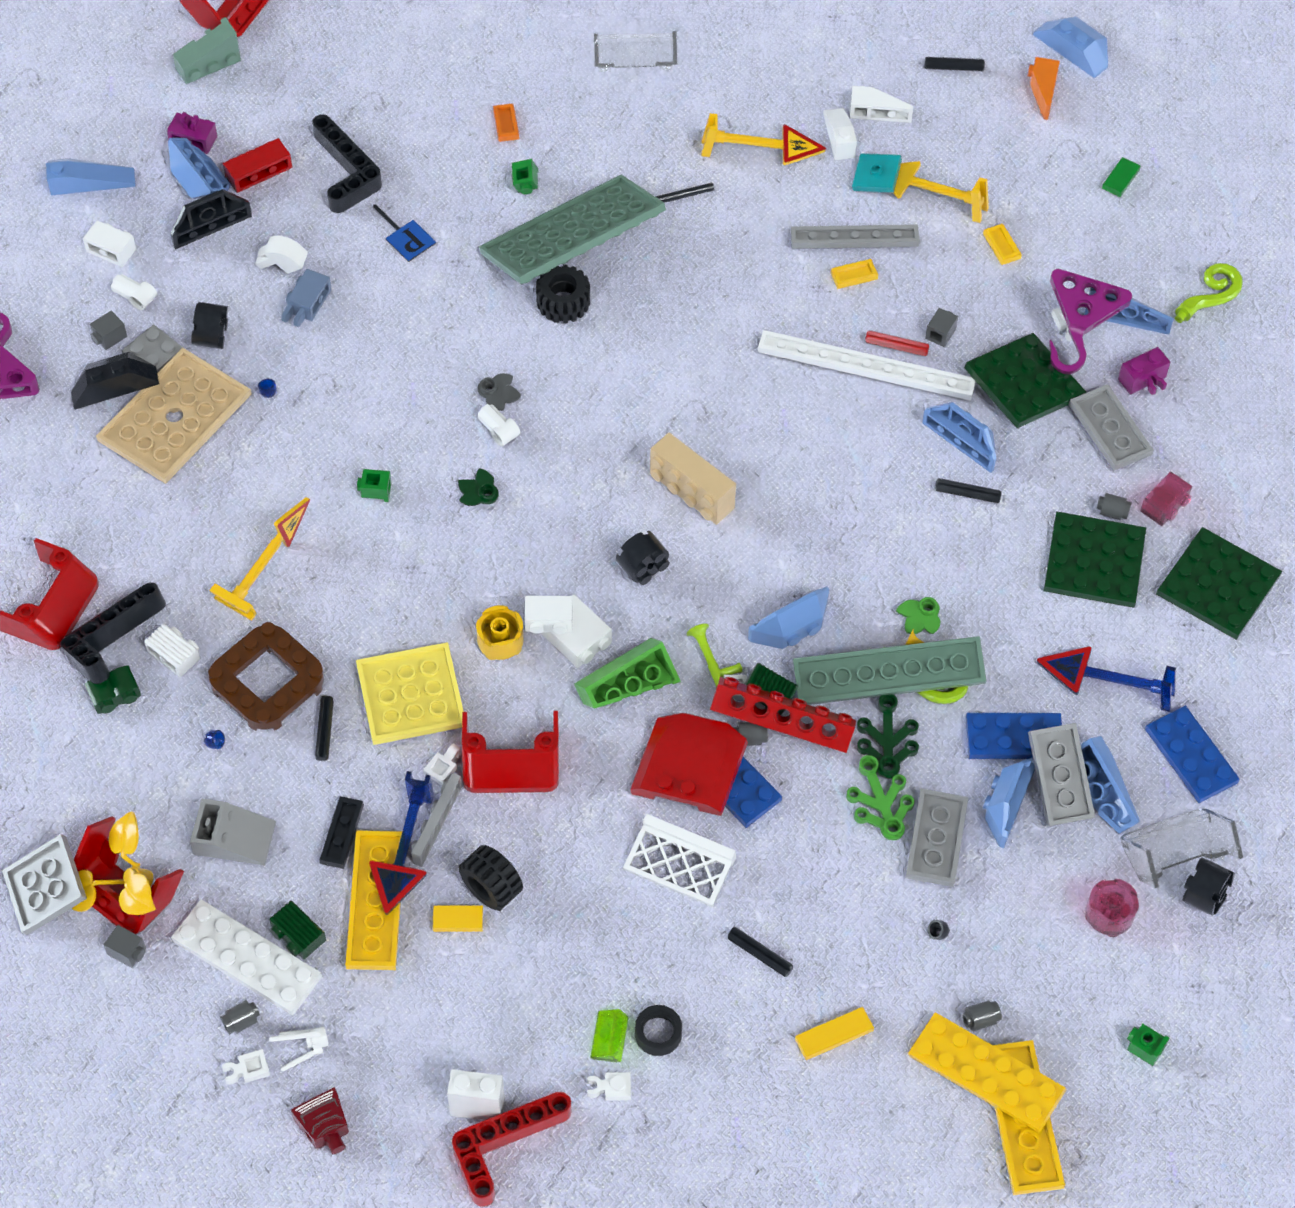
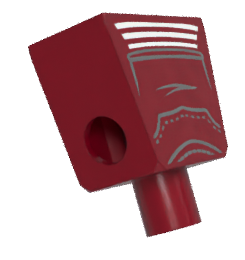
(322, 1121)

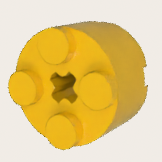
(500, 633)

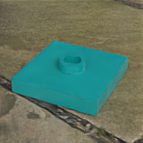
(877, 172)

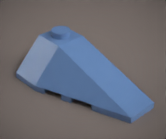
(1139, 316)

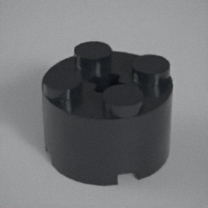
(209, 325)
(643, 557)
(1208, 886)

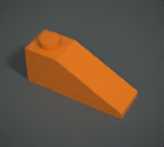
(1043, 81)

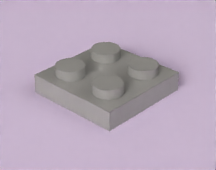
(154, 347)

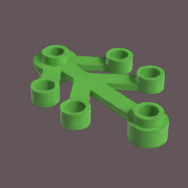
(881, 802)

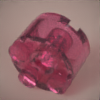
(1112, 907)

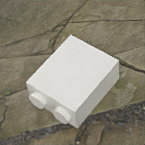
(587, 635)
(475, 1095)

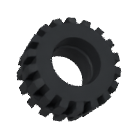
(563, 307)
(490, 877)

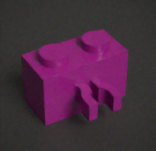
(199, 131)
(1145, 371)

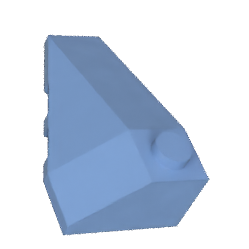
(79, 176)
(1107, 786)

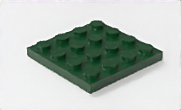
(1023, 380)
(1095, 559)
(1219, 583)

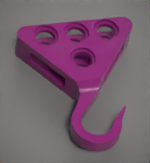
(1098, 306)
(12, 371)

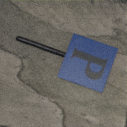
(409, 239)

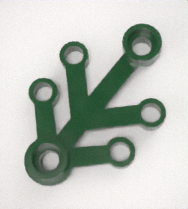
(887, 739)

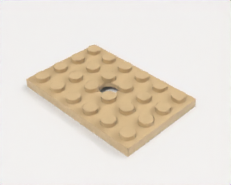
(186, 385)

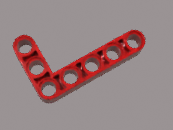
(503, 1137)

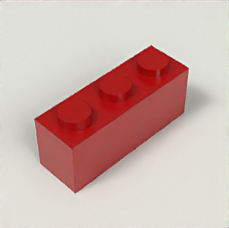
(257, 165)

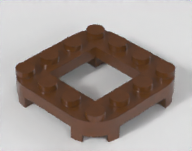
(287, 699)

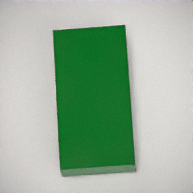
(1121, 177)

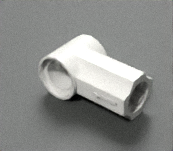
(138, 294)
(501, 429)

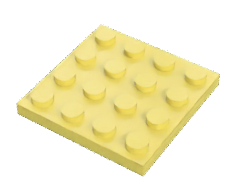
(410, 693)

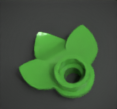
(918, 617)

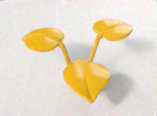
(136, 895)

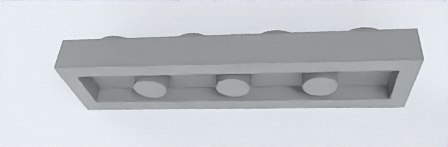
(432, 827)

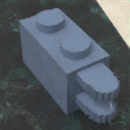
(306, 297)

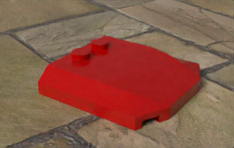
(690, 762)

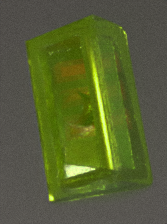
(609, 1035)

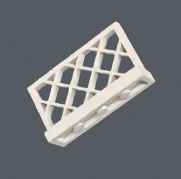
(689, 841)

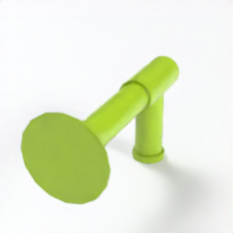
(699, 634)

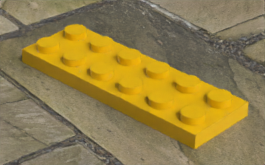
(372, 933)
(987, 1072)
(1029, 1155)

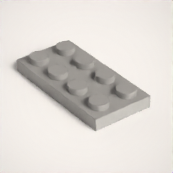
(1111, 427)
(1061, 774)
(937, 837)

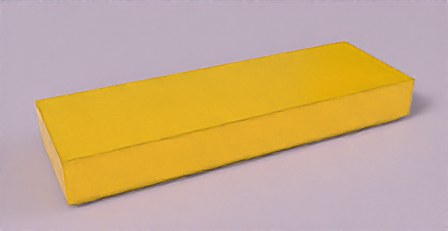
(834, 1033)

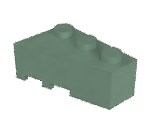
(208, 54)

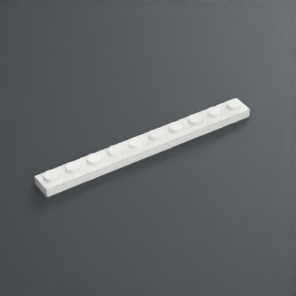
(866, 365)

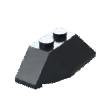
(209, 216)
(112, 379)

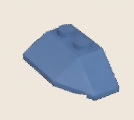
(1076, 43)
(195, 169)
(963, 432)
(792, 622)
(1007, 798)

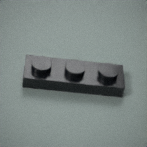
(341, 832)

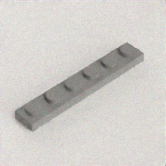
(854, 236)

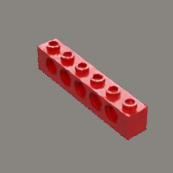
(791, 725)

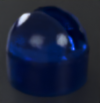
(267, 387)
(216, 735)

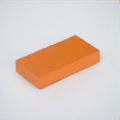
(506, 122)

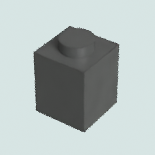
(941, 327)
(108, 330)
(125, 946)

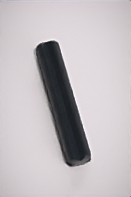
(947, 63)
(968, 490)
(324, 728)
(760, 951)

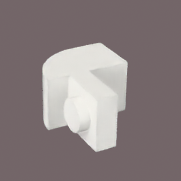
(283, 252)

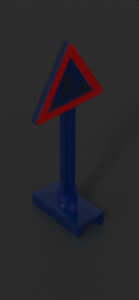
(1072, 667)
(395, 879)

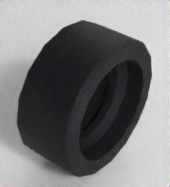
(666, 1013)

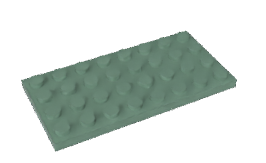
(571, 229)

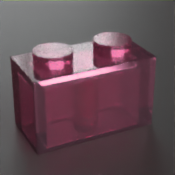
(1166, 499)

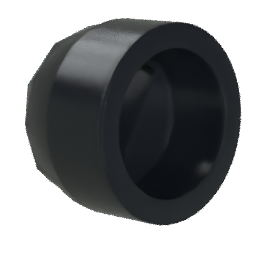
(938, 925)

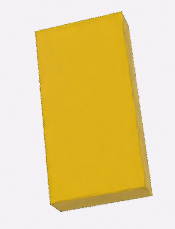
(1002, 244)
(854, 273)
(458, 918)

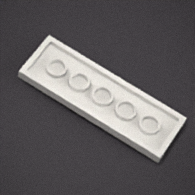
(246, 957)

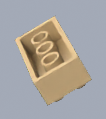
(692, 478)

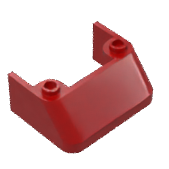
(238, 13)
(62, 604)
(510, 768)
(97, 857)

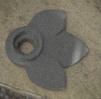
(500, 392)

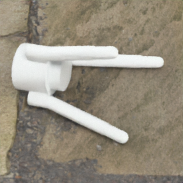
(314, 1038)

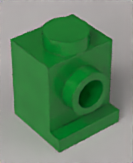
(525, 176)
(375, 484)
(1150, 1050)

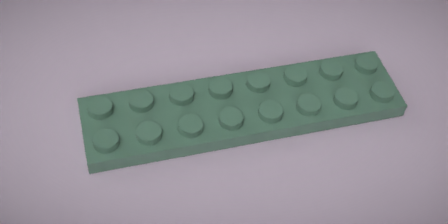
(890, 670)

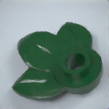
(475, 490)

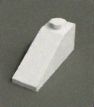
(876, 105)
(840, 133)

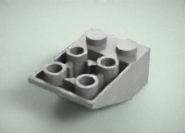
(231, 833)

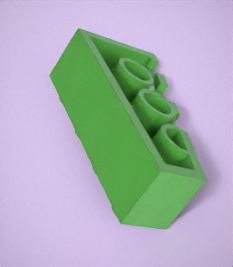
(629, 675)

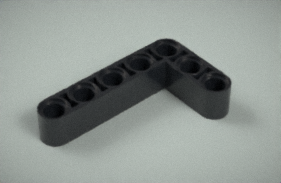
(364, 173)
(88, 640)

